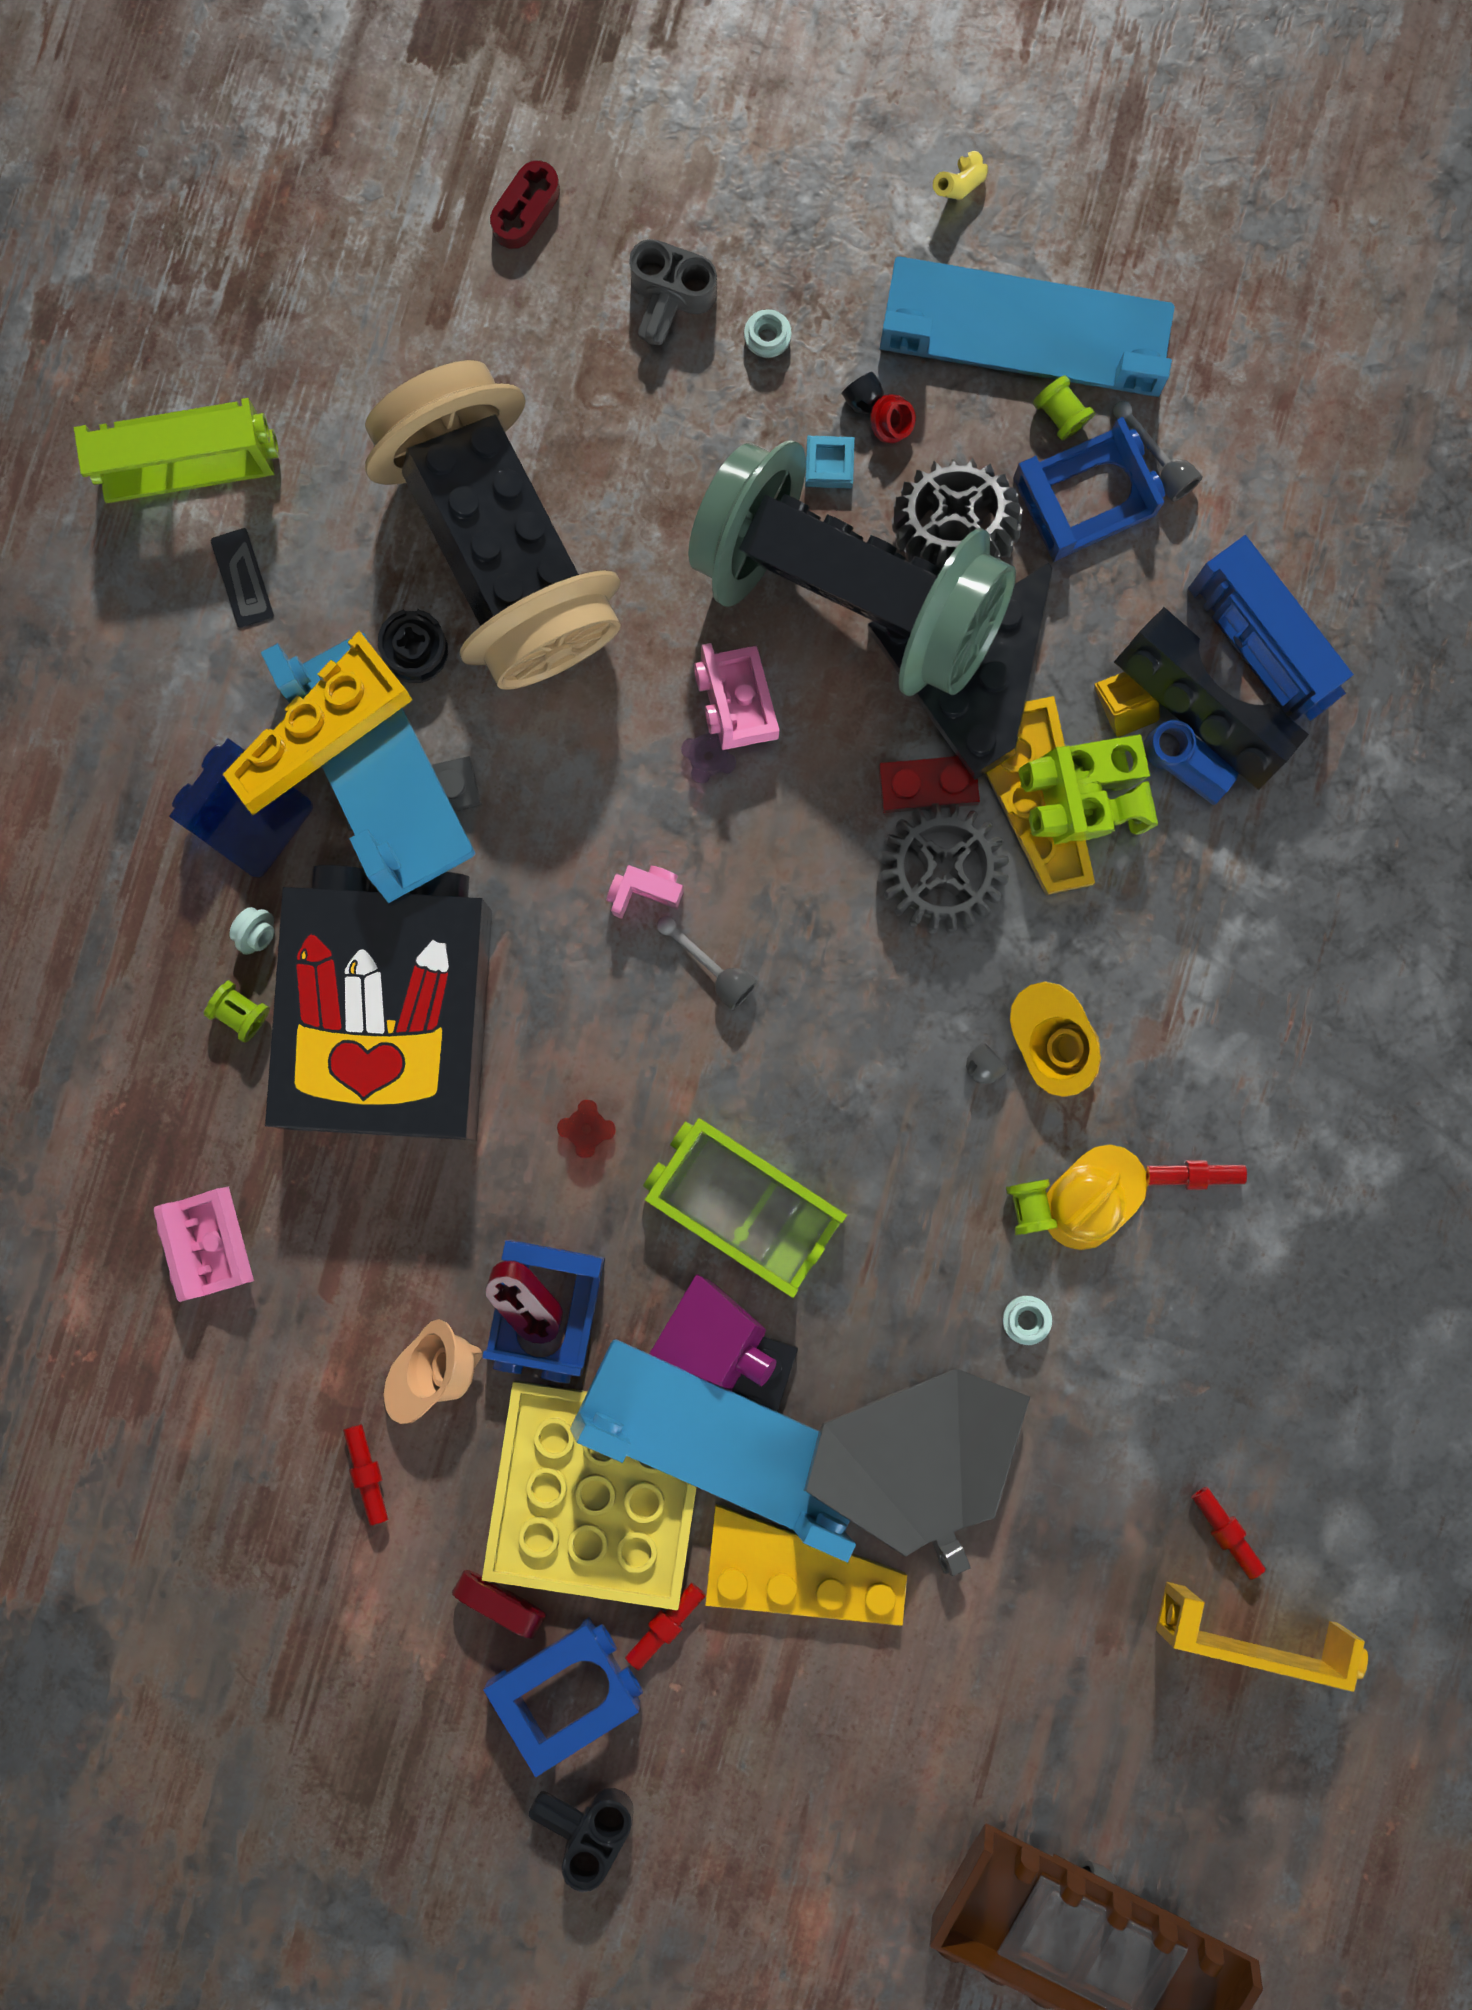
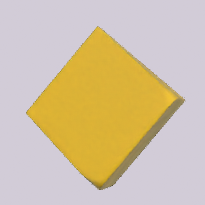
(1126, 704)

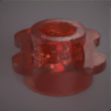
(600, 1128)

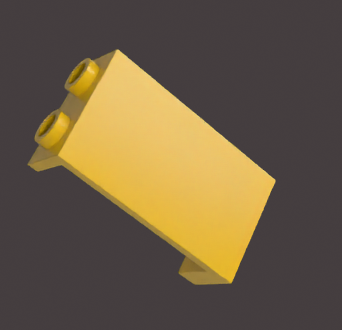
(1341, 1661)

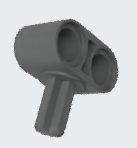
(667, 287)

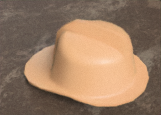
(429, 1371)

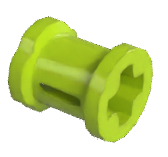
(1063, 407)
(236, 1011)
(1031, 1207)

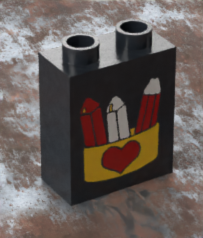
(379, 1008)

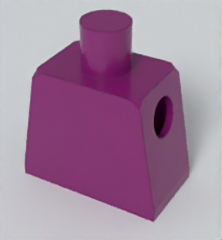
(714, 1338)

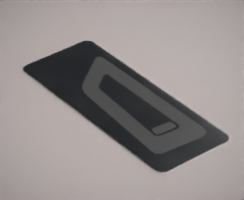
(242, 577)

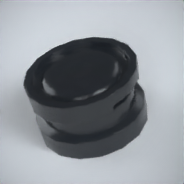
(413, 646)

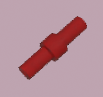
(1196, 1175)
(365, 1474)
(1228, 1533)
(665, 1627)

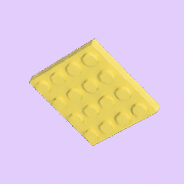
(579, 1517)

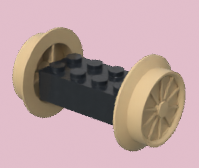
(452, 450)

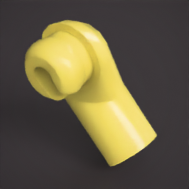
(959, 185)

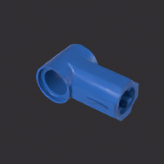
(1195, 763)

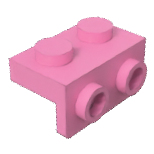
(737, 696)
(203, 1244)

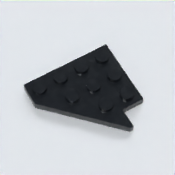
(988, 712)

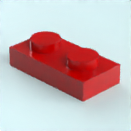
(926, 782)

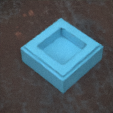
(829, 462)

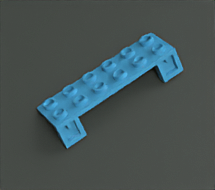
(1028, 326)
(385, 790)
(708, 1440)

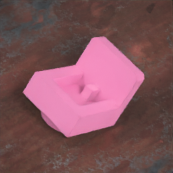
(655, 885)

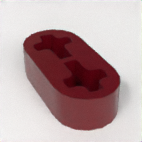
(517, 197)
(528, 1300)
(498, 1604)

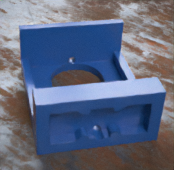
(1114, 447)
(571, 1356)
(582, 1644)

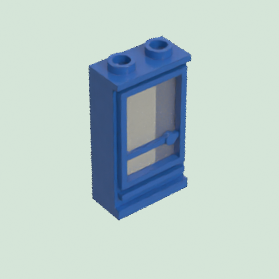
(1271, 631)

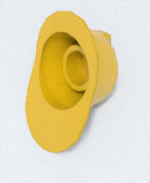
(1055, 1038)
(1096, 1196)

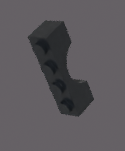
(1246, 735)

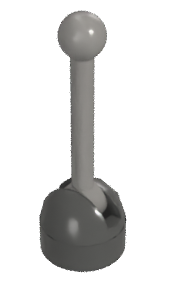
(1178, 475)
(731, 984)

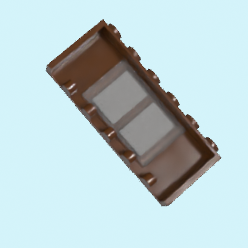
(1080, 1938)

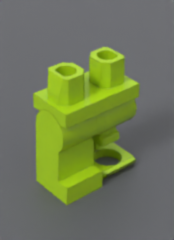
(1074, 791)

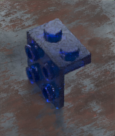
(223, 822)

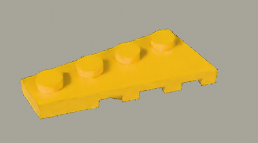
(335, 713)
(1055, 865)
(775, 1572)

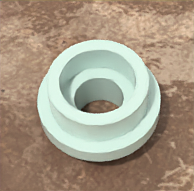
(769, 320)
(252, 930)
(1042, 1324)

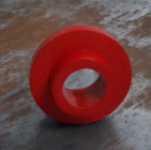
(892, 418)

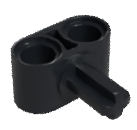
(585, 1833)

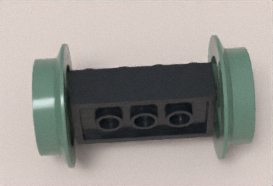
(758, 524)

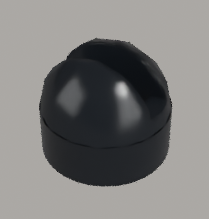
(863, 393)

